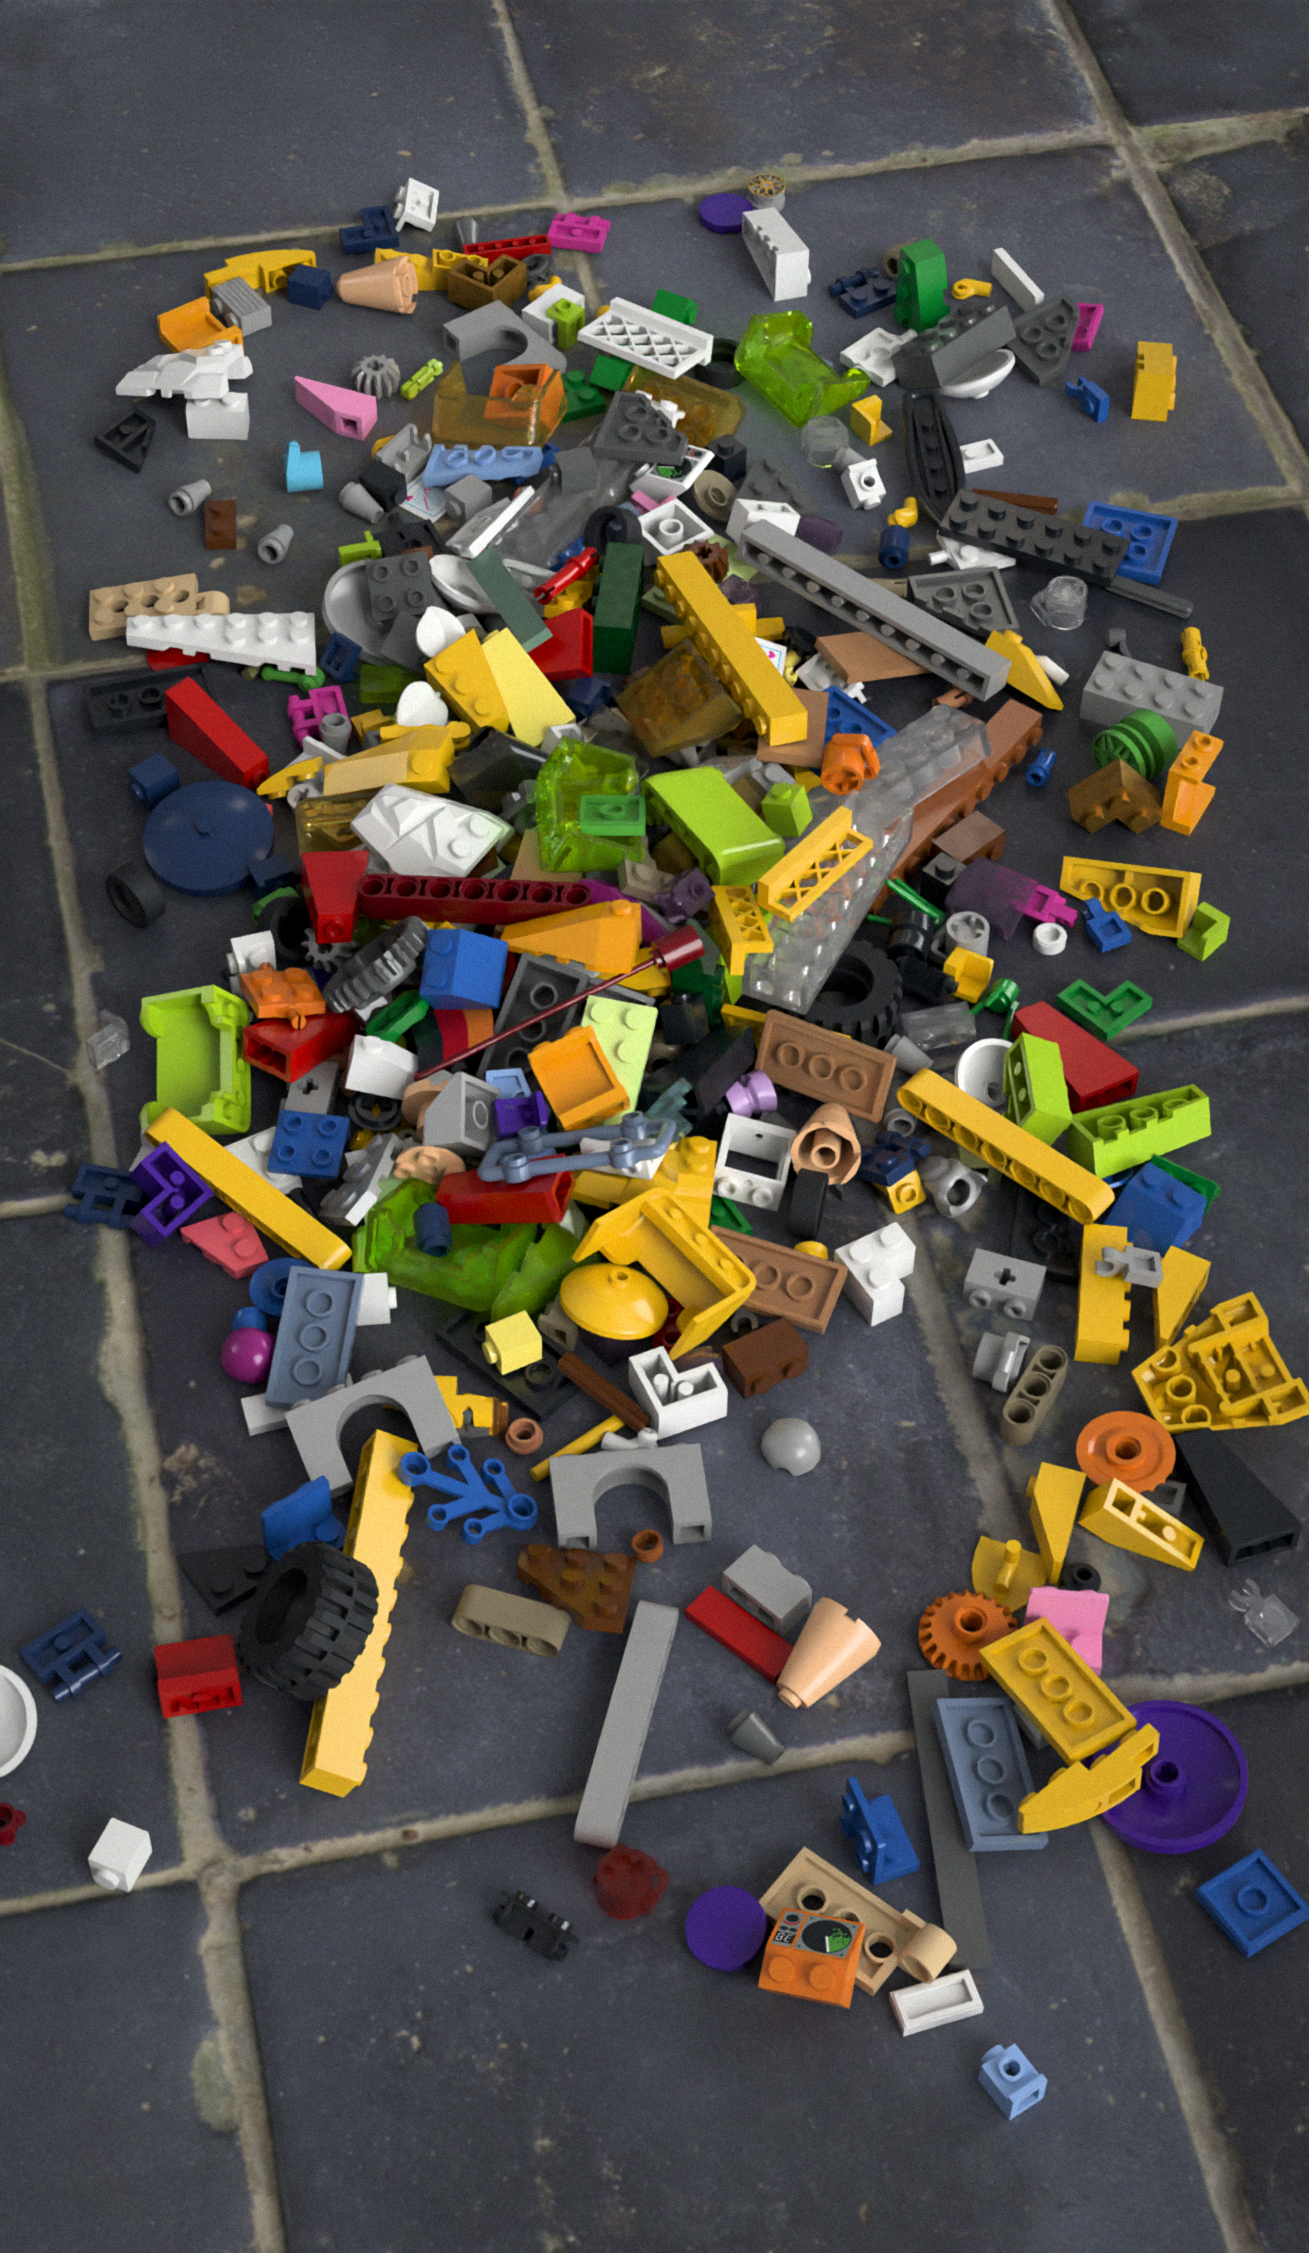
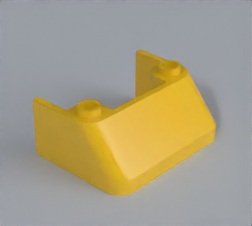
(679, 1255)

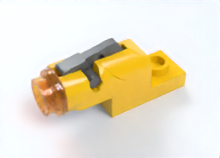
(471, 1413)

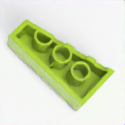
(1136, 1129)

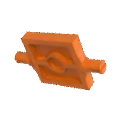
(282, 994)

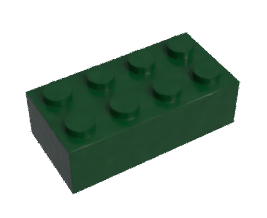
(617, 607)

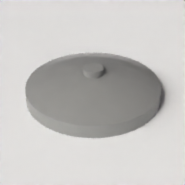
(350, 612)

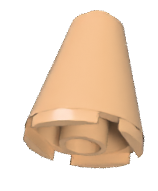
(381, 286)
(827, 1144)
(825, 1654)

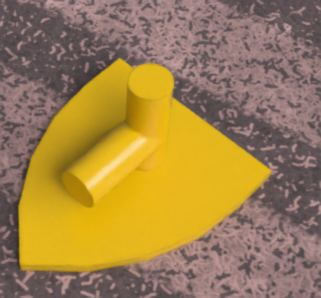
(1006, 1572)

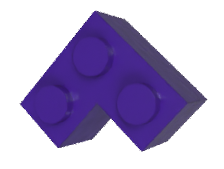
(174, 1194)

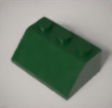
(704, 977)

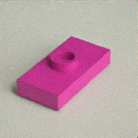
(1087, 327)

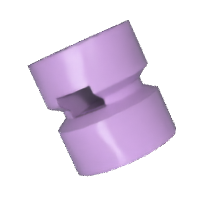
(751, 1095)

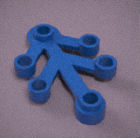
(472, 1494)

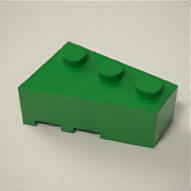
(920, 286)

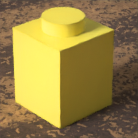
(512, 1343)

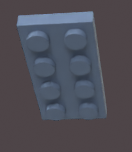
(314, 1335)
(986, 1771)

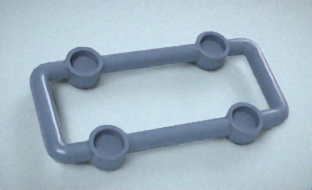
(621, 1155)

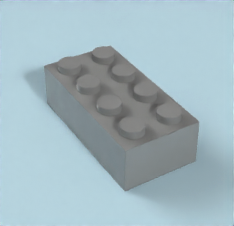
(1126, 684)

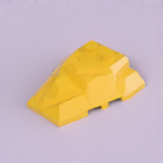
(684, 1171)
(1222, 1375)

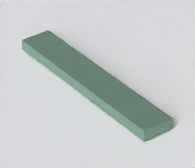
(509, 600)

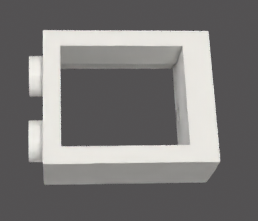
(774, 1146)

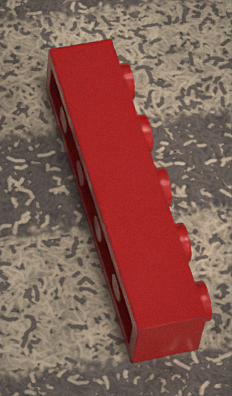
(515, 247)

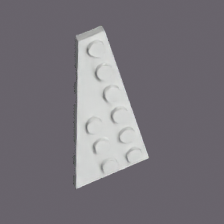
(234, 638)

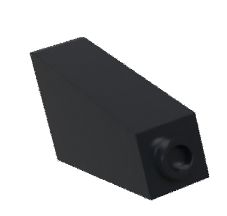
(707, 1066)
(1232, 1501)

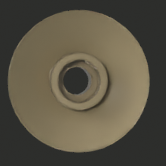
(714, 494)

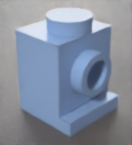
(1009, 2092)

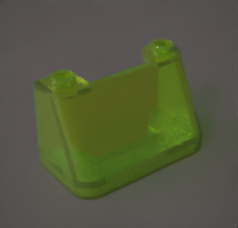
(789, 372)
(573, 771)
(471, 1271)

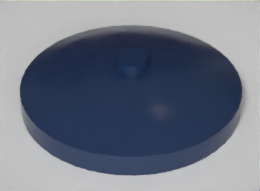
(207, 837)

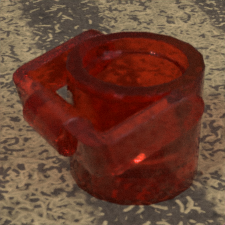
(626, 1883)

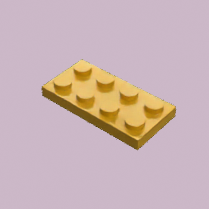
(1057, 1691)

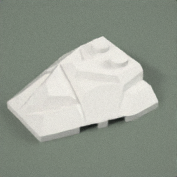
(191, 372)
(428, 833)

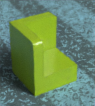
(1206, 933)

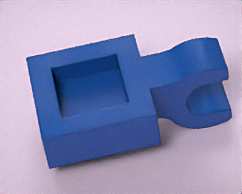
(1093, 398)
(574, 550)
(1104, 928)

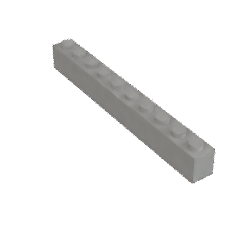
(874, 609)

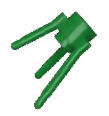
(914, 899)
(1000, 999)

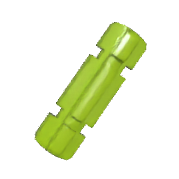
(421, 379)

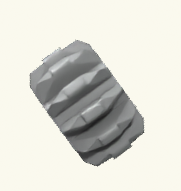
(375, 376)
(323, 955)

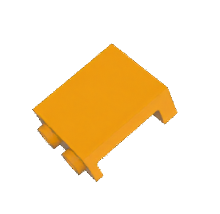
(194, 327)
(1184, 792)
(578, 1080)

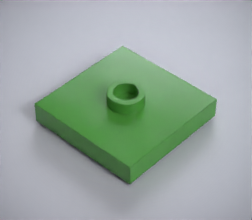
(612, 815)

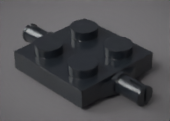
(408, 536)

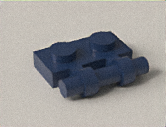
(866, 299)
(891, 1158)
(109, 1187)
(64, 1646)

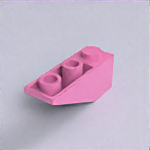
(340, 409)

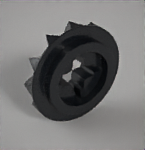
(800, 641)
(361, 1108)

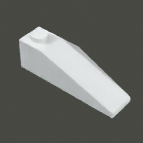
(383, 1068)

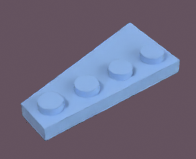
(452, 465)

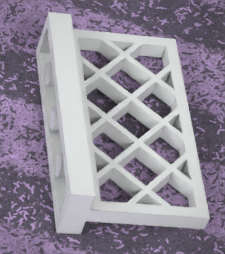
(648, 327)

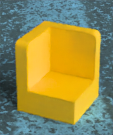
(867, 421)
(971, 972)

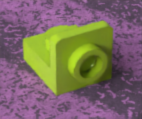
(570, 321)
(362, 551)

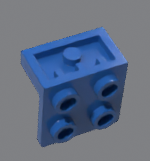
(309, 1144)
(302, 1518)
(878, 1835)

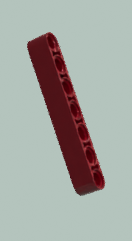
(466, 898)

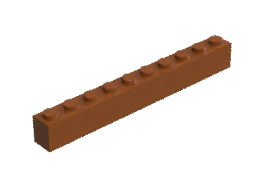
(1010, 736)

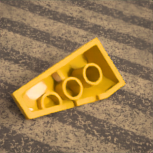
(408, 761)
(1144, 896)

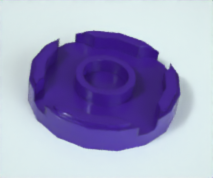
(723, 212)
(726, 1928)

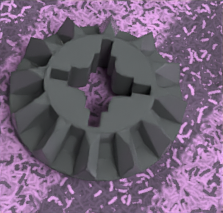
(538, 267)

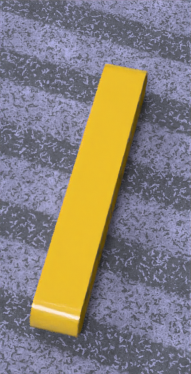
(1005, 1146)
(249, 1193)

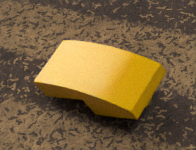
(282, 781)

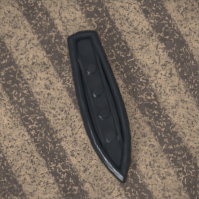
(932, 451)

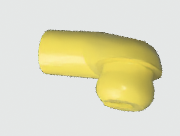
(791, 661)

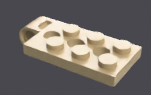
(136, 596)
(915, 1945)

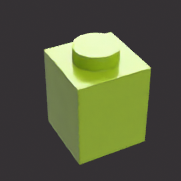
(787, 809)

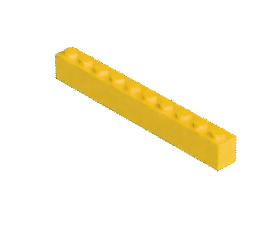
(731, 649)
(373, 1536)

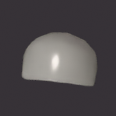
(791, 1445)

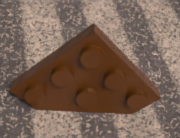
(583, 1582)

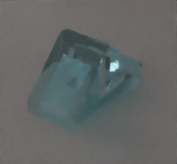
(669, 1106)

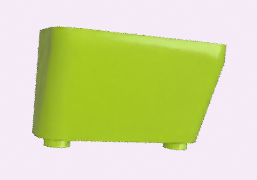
(713, 824)
(200, 1058)

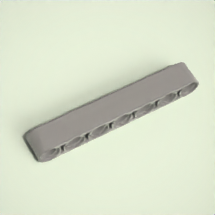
(626, 1725)

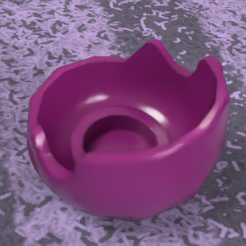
(248, 1355)

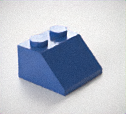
(463, 970)
(1157, 1210)

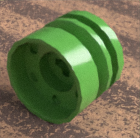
(1140, 741)

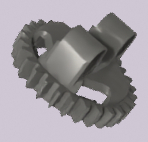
(378, 970)

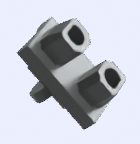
(521, 807)

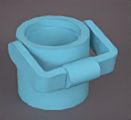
(302, 469)

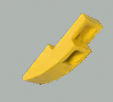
(260, 269)
(430, 271)
(576, 595)
(1083, 1793)

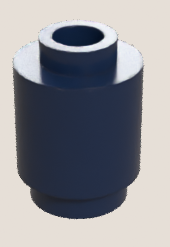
(894, 547)
(432, 1230)

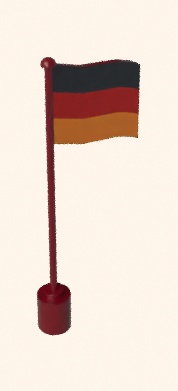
(456, 1034)

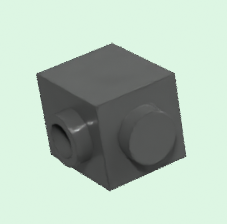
(574, 470)

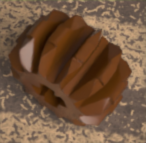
(711, 557)

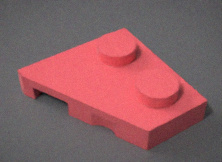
(228, 1242)

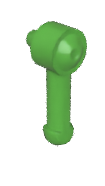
(305, 682)

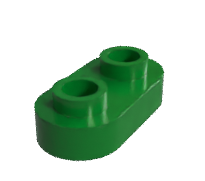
(398, 1016)

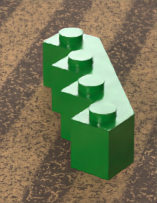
(614, 371)

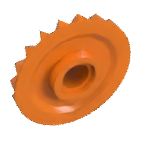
(1130, 1437)
(954, 1648)

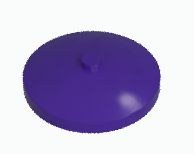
(1186, 1790)

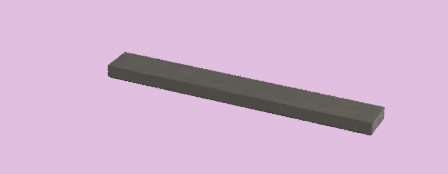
(952, 1863)

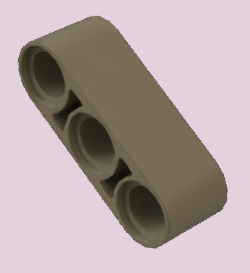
(1030, 1409)
(511, 1621)

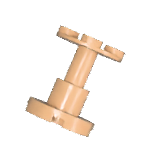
(424, 1162)

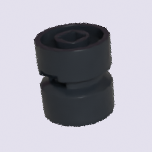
(910, 934)

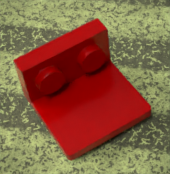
(197, 1676)

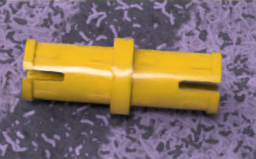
(1194, 654)

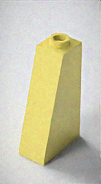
(526, 692)

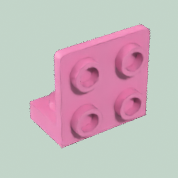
(1075, 1615)

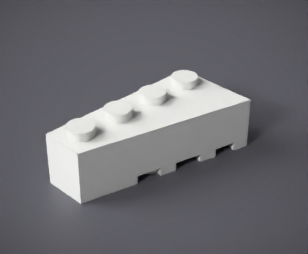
(777, 253)

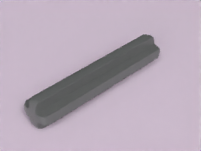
(1151, 597)

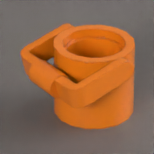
(845, 763)

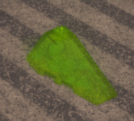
(544, 1266)

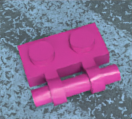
(579, 232)
(320, 703)

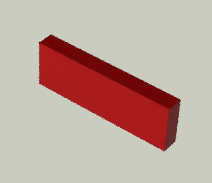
(739, 1633)

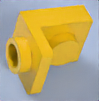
(369, 722)
(905, 1193)

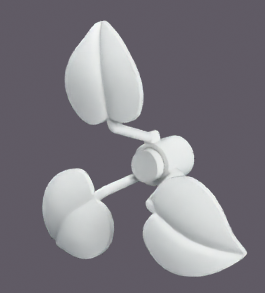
(418, 701)

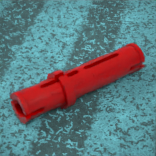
(573, 570)

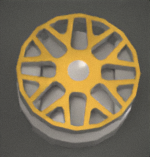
(766, 193)

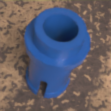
(1038, 772)

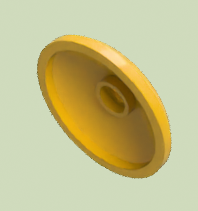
(613, 1301)

